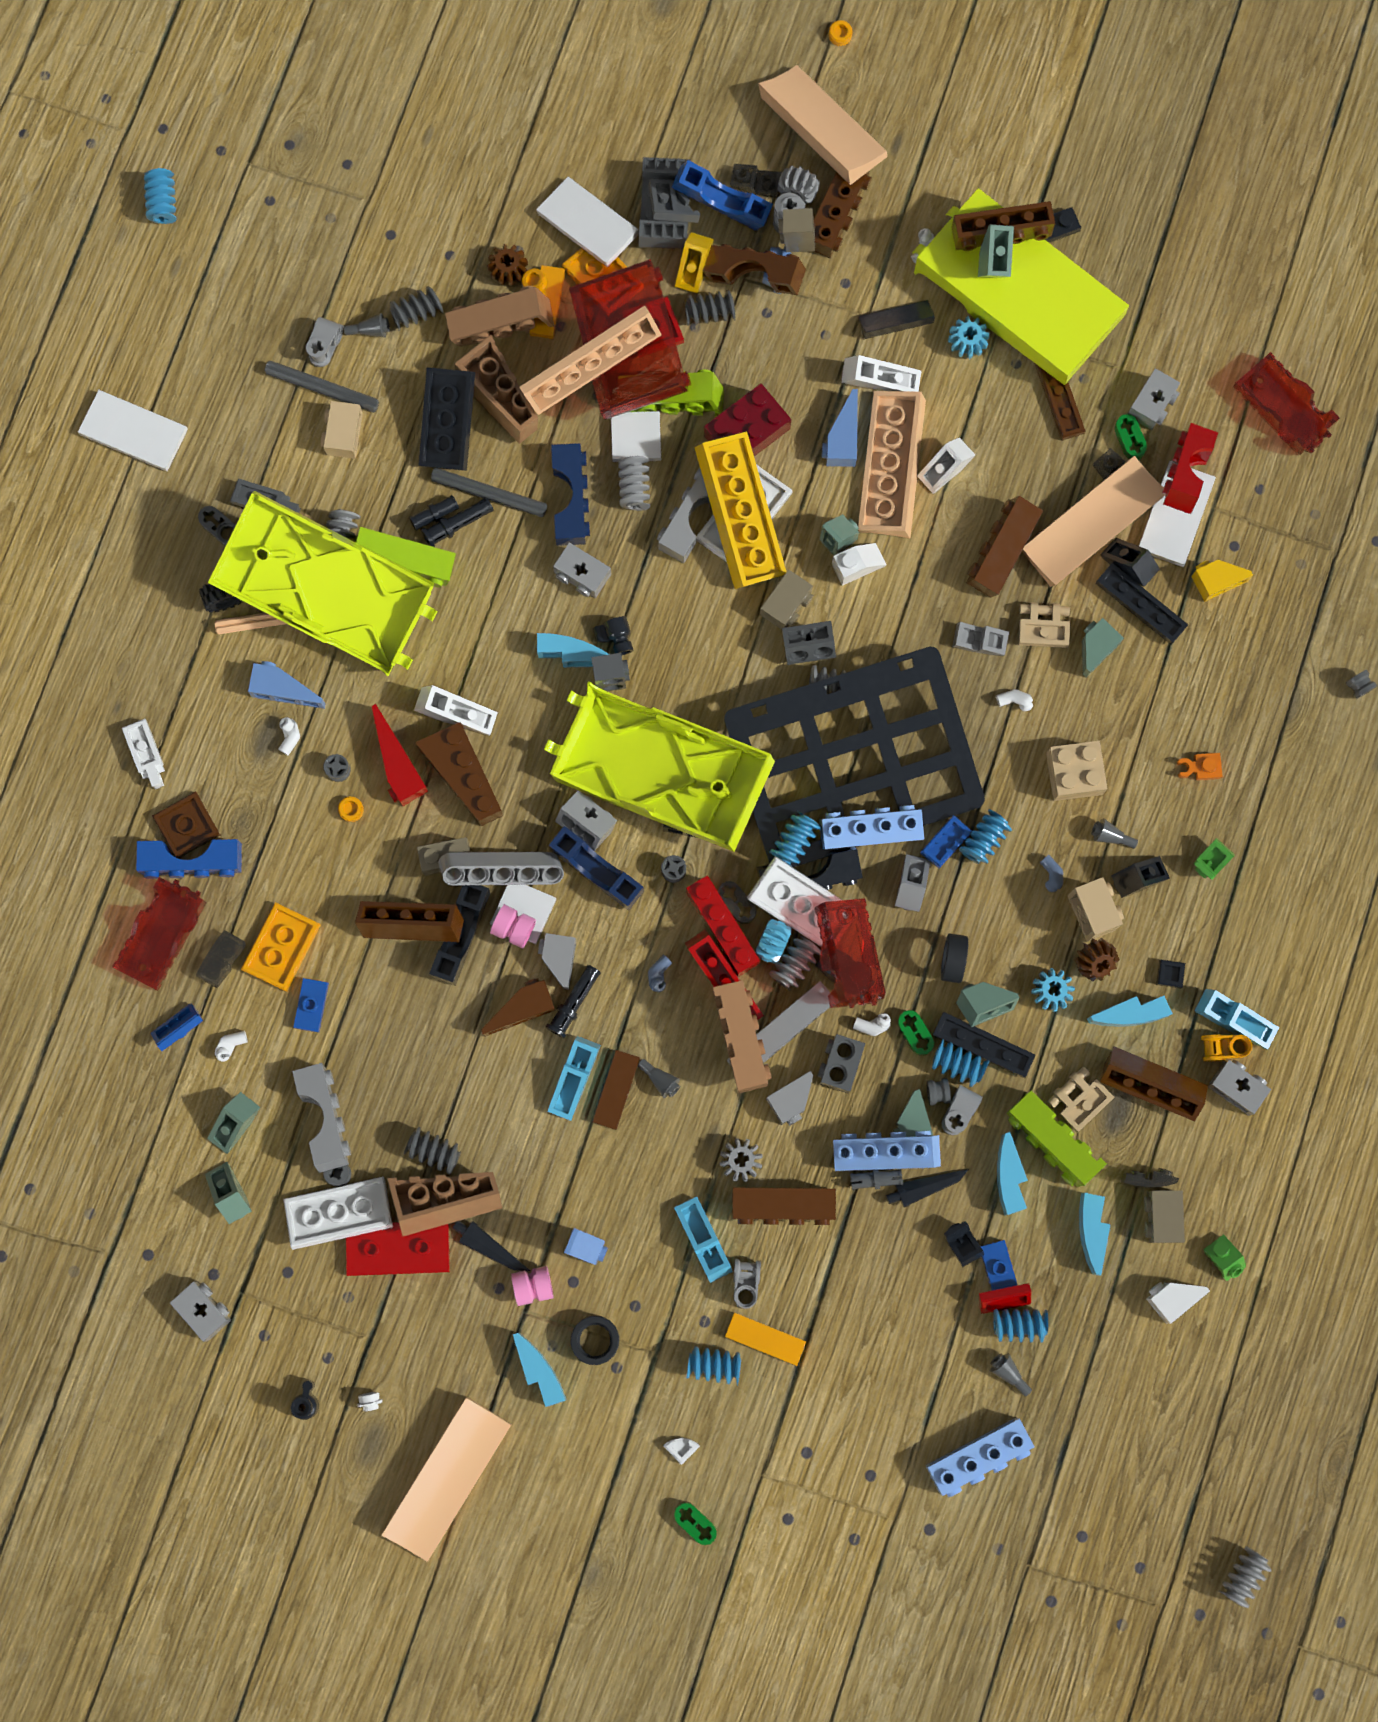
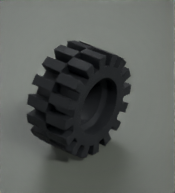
(217, 599)

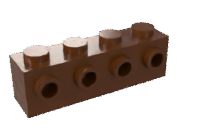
(835, 212)
(1029, 222)
(1004, 546)
(409, 921)
(1154, 1083)
(783, 1204)

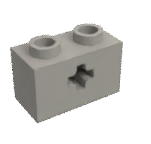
(1159, 387)
(576, 560)
(586, 820)
(1254, 1087)
(187, 1306)

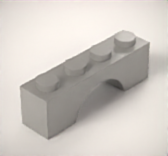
(678, 538)
(328, 1147)

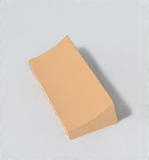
(822, 123)
(591, 360)
(892, 463)
(1093, 521)
(447, 1479)

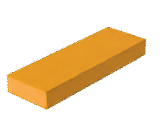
(553, 290)
(765, 1339)

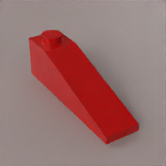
(400, 772)
(714, 964)

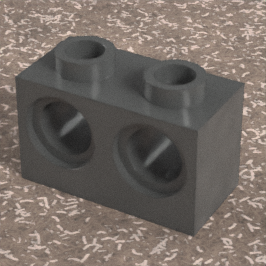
(809, 642)
(610, 672)
(846, 1065)

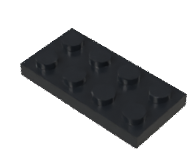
(446, 418)

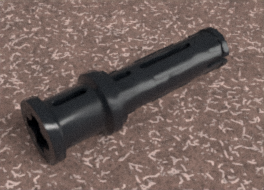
(447, 527)
(567, 1012)

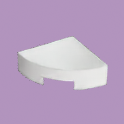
(681, 1448)

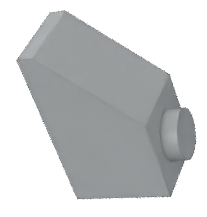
(912, 883)
(558, 956)
(791, 1100)

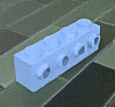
(871, 828)
(887, 1152)
(979, 1457)

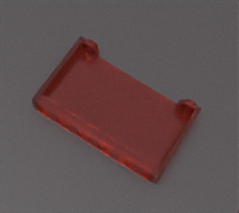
(653, 370)

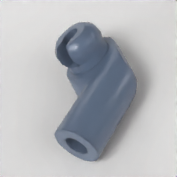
(1055, 874)
(656, 974)

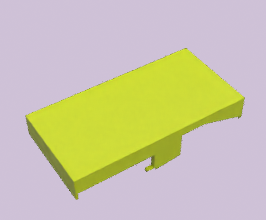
(1043, 310)
(322, 583)
(661, 767)

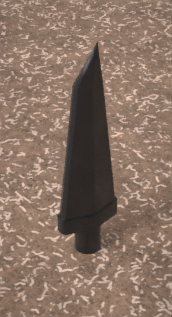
(921, 1188)
(480, 1241)

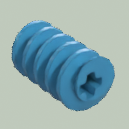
(159, 196)
(985, 837)
(795, 838)
(959, 1064)
(1020, 1325)
(714, 1365)

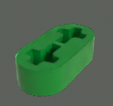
(1135, 435)
(920, 1028)
(690, 1528)

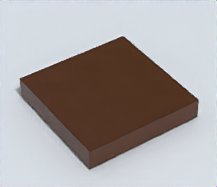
(186, 825)

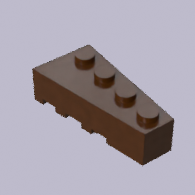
(458, 765)

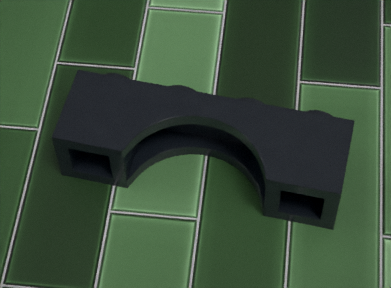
(841, 867)
(452, 955)

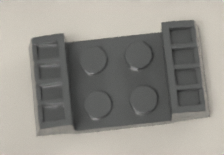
(658, 232)

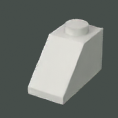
(946, 464)
(857, 562)
(1174, 1299)

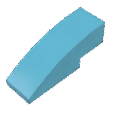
(571, 650)
(1132, 1013)
(1236, 1018)
(574, 1078)
(1009, 1175)
(1092, 1231)
(703, 1239)
(539, 1370)

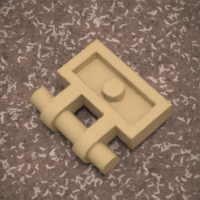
(1044, 632)
(1086, 1105)

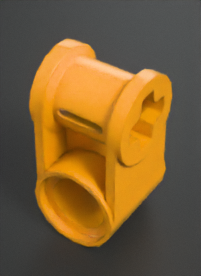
(1221, 1047)

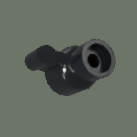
(616, 631)
(305, 1405)

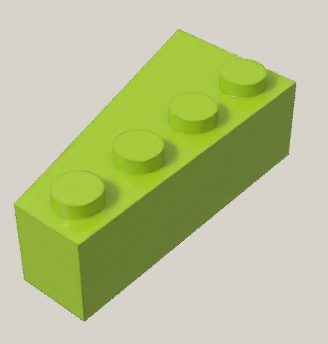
(702, 395)
(419, 558)
(1055, 1140)

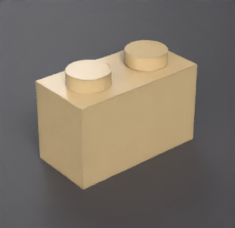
(342, 429)

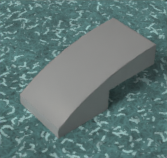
(980, 640)

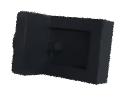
(963, 1243)

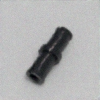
(434, 512)

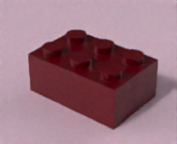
(755, 414)

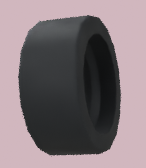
(954, 958)
(580, 1353)

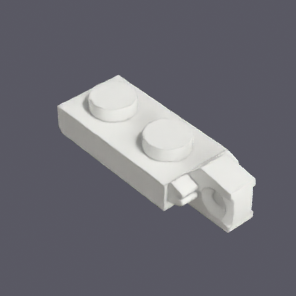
(145, 752)

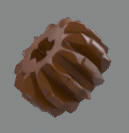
(510, 273)
(1097, 959)

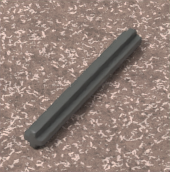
(321, 386)
(492, 493)

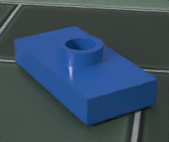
(946, 842)
(311, 1005)
(176, 1027)
(998, 1265)

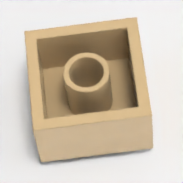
(1076, 770)
(1096, 909)

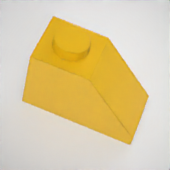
(693, 262)
(1218, 577)

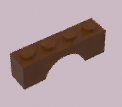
(728, 263)

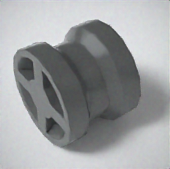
(1361, 684)
(334, 764)
(672, 864)
(938, 1091)
(340, 1177)

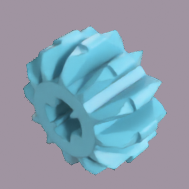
(961, 342)
(773, 941)
(1061, 993)

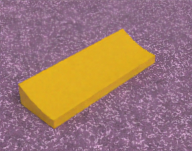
(740, 510)

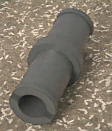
(876, 1179)

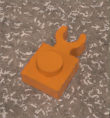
(1204, 766)

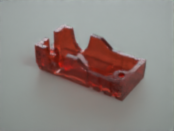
(1286, 405)
(160, 933)
(849, 953)

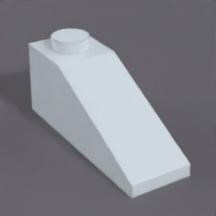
(879, 375)
(455, 709)

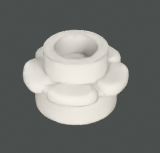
(369, 1401)

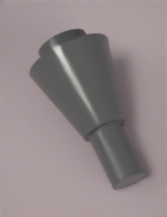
(374, 326)
(1108, 833)
(664, 1082)
(1005, 1368)

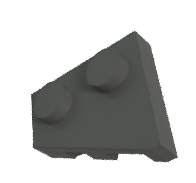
(669, 203)

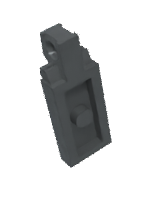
(245, 488)

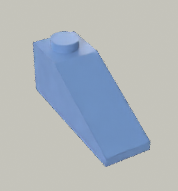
(842, 438)
(276, 685)
(586, 1247)

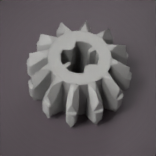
(798, 182)
(734, 1155)

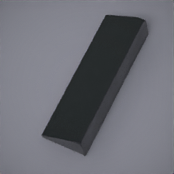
(896, 319)

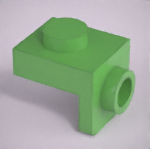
(1213, 859)
(1226, 1257)

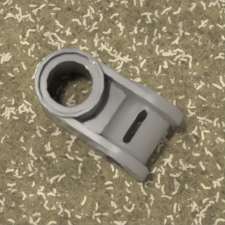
(323, 341)
(963, 1107)
(746, 1281)

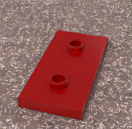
(391, 1253)

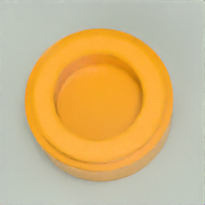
(840, 33)
(535, 278)
(350, 809)

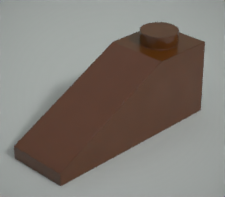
(525, 1005)

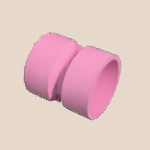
(513, 926)
(532, 1285)

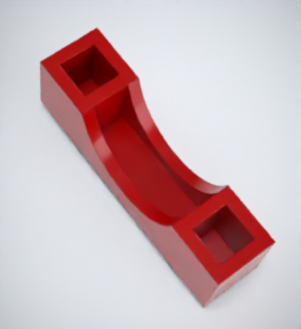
(1185, 487)
(723, 925)

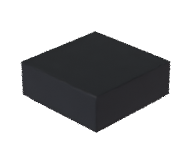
(1170, 974)

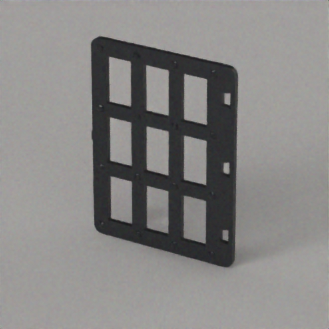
(856, 686)

